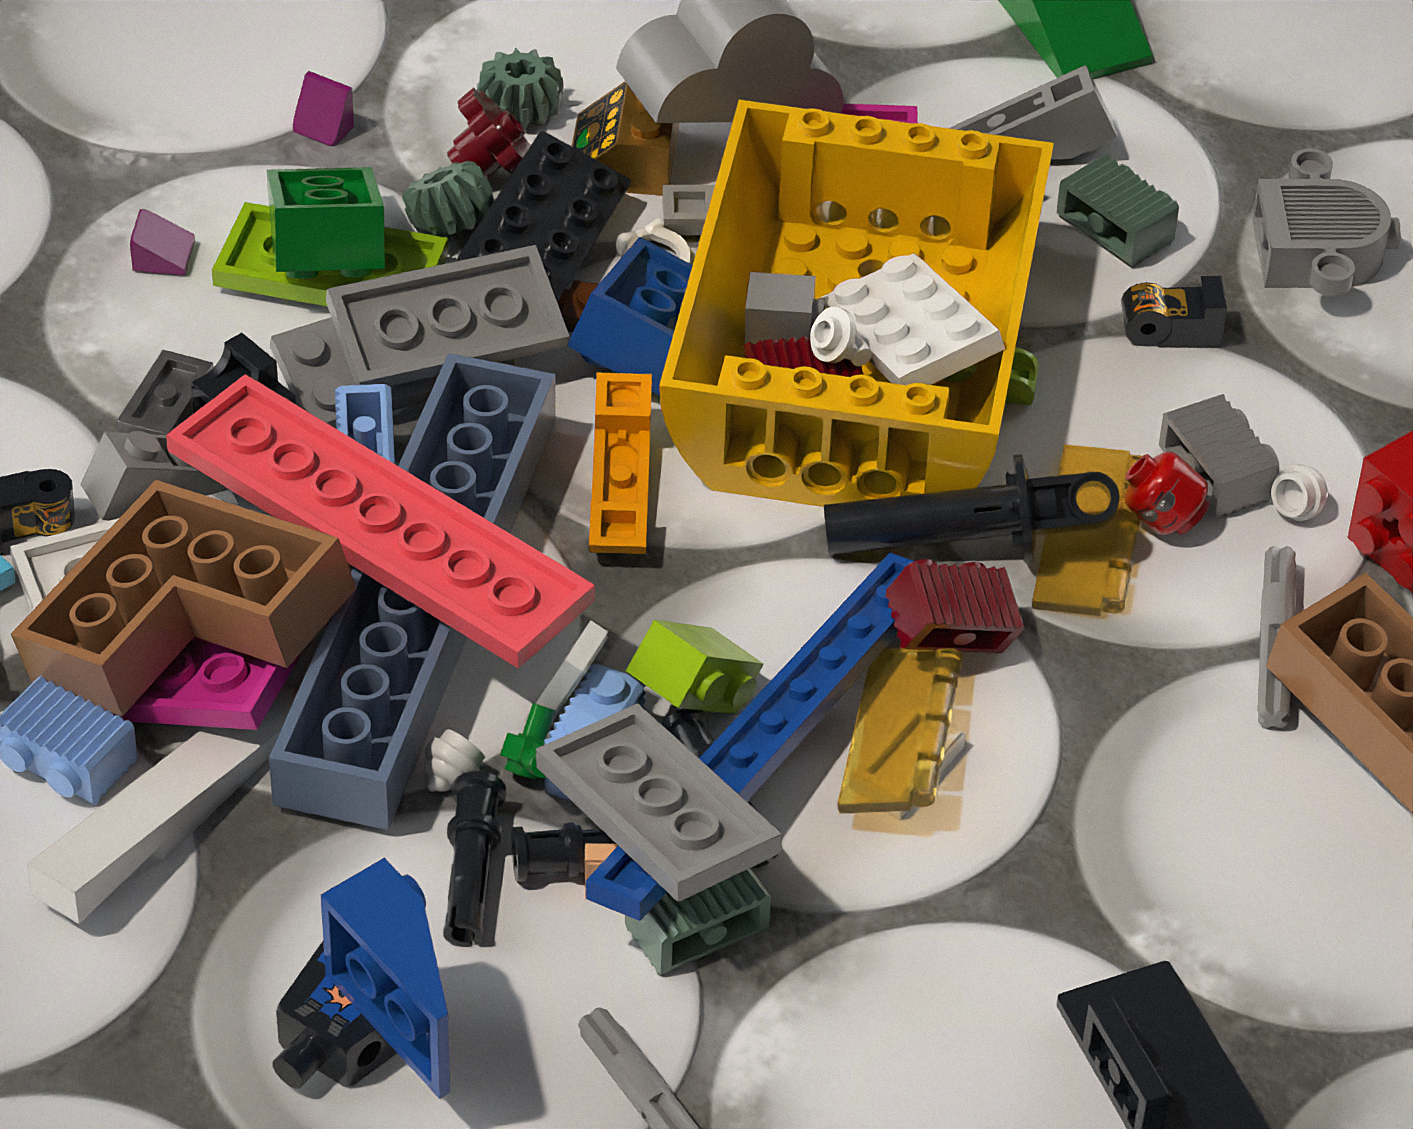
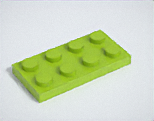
(249, 264)

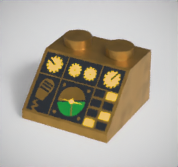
(628, 140)

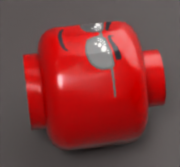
(1166, 493)

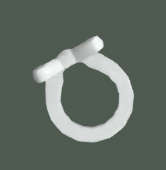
(654, 232)

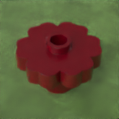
(492, 136)

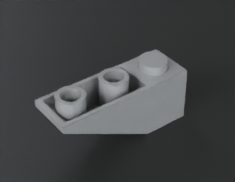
(129, 464)

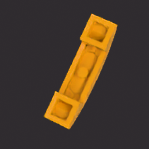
(621, 463)

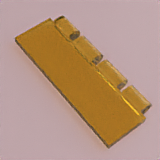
(1090, 567)
(900, 731)

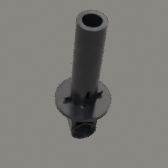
(1017, 509)

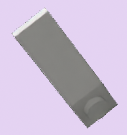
(1059, 112)

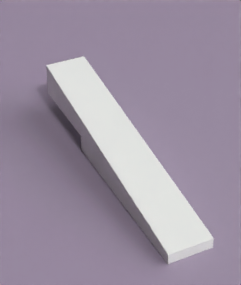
(152, 814)

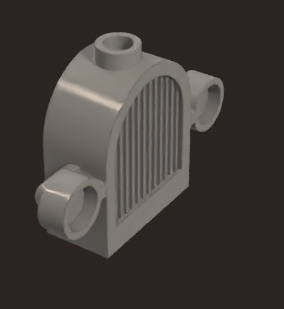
(1320, 228)

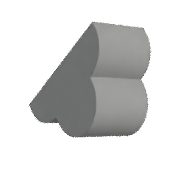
(726, 52)

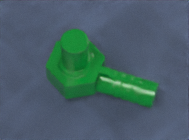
(521, 748)

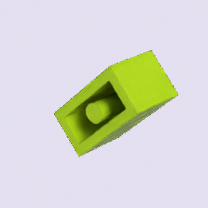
(695, 667)

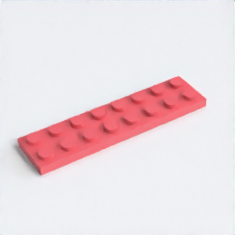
(385, 520)

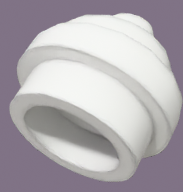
(1299, 492)
(450, 758)

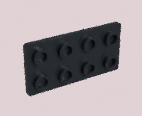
(553, 202)
(1157, 1053)

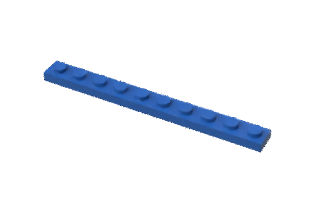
(775, 720)

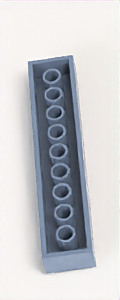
(381, 656)

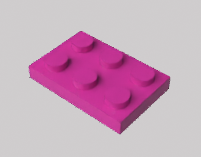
(211, 689)

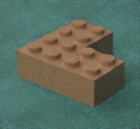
(177, 573)
(1355, 673)

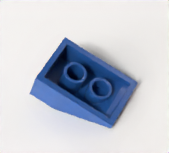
(634, 313)
(387, 966)

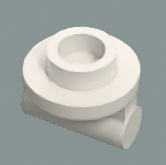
(836, 338)

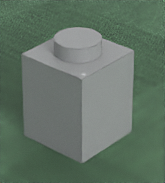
(780, 306)

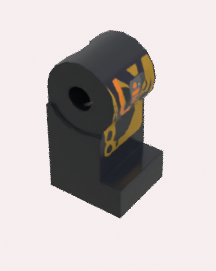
(1175, 315)
(35, 504)

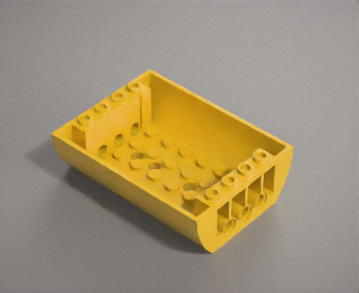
(836, 204)

